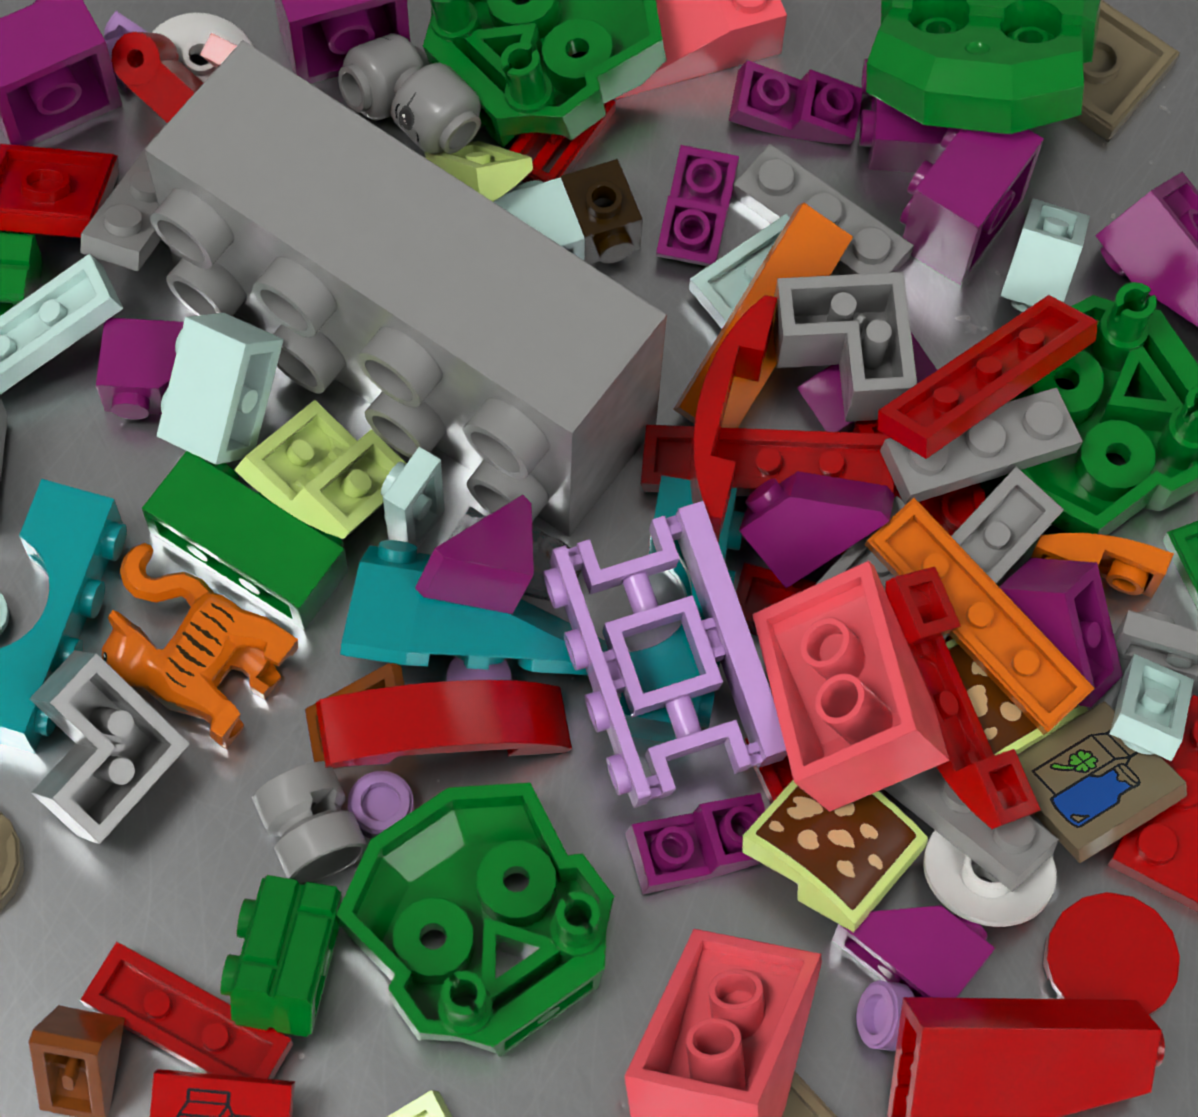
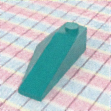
(402, 627)

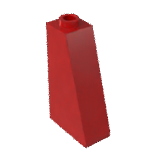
(1020, 1056)

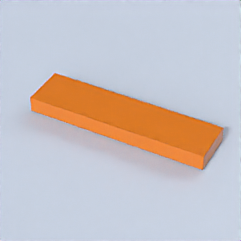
(805, 248)
(991, 624)

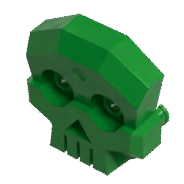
(983, 61)
(524, 64)
(1150, 430)
(448, 874)

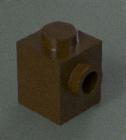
(605, 212)

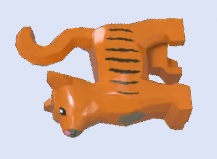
(201, 653)

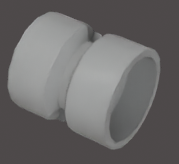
(312, 829)

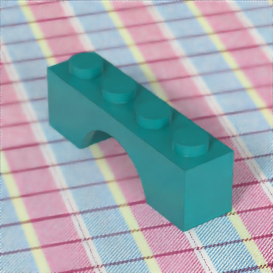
(71, 540)
(673, 659)

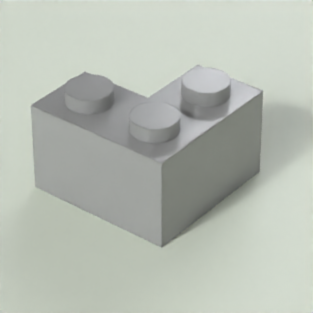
(850, 324)
(117, 748)

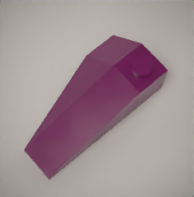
(1159, 244)

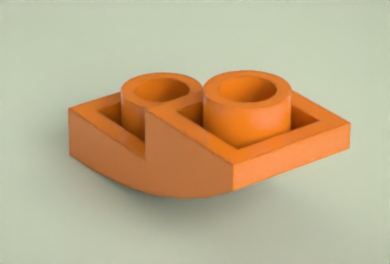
(1124, 563)

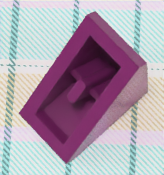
(486, 562)

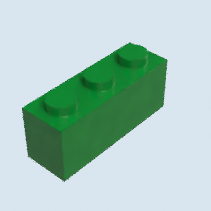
(246, 539)

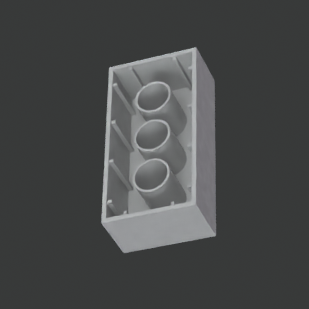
(405, 290)

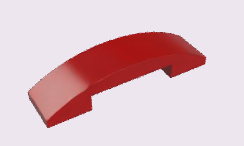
(738, 356)
(442, 718)
(985, 782)

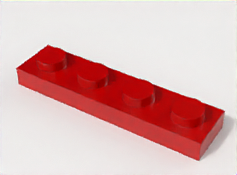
(986, 376)
(767, 455)

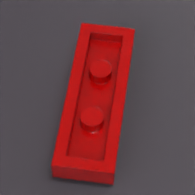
(182, 1018)

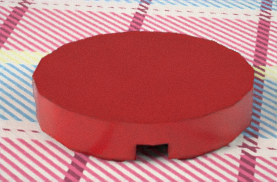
(1112, 951)

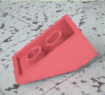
(713, 37)
(847, 689)
(725, 1031)

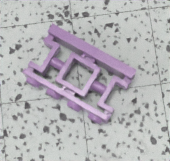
(717, 638)

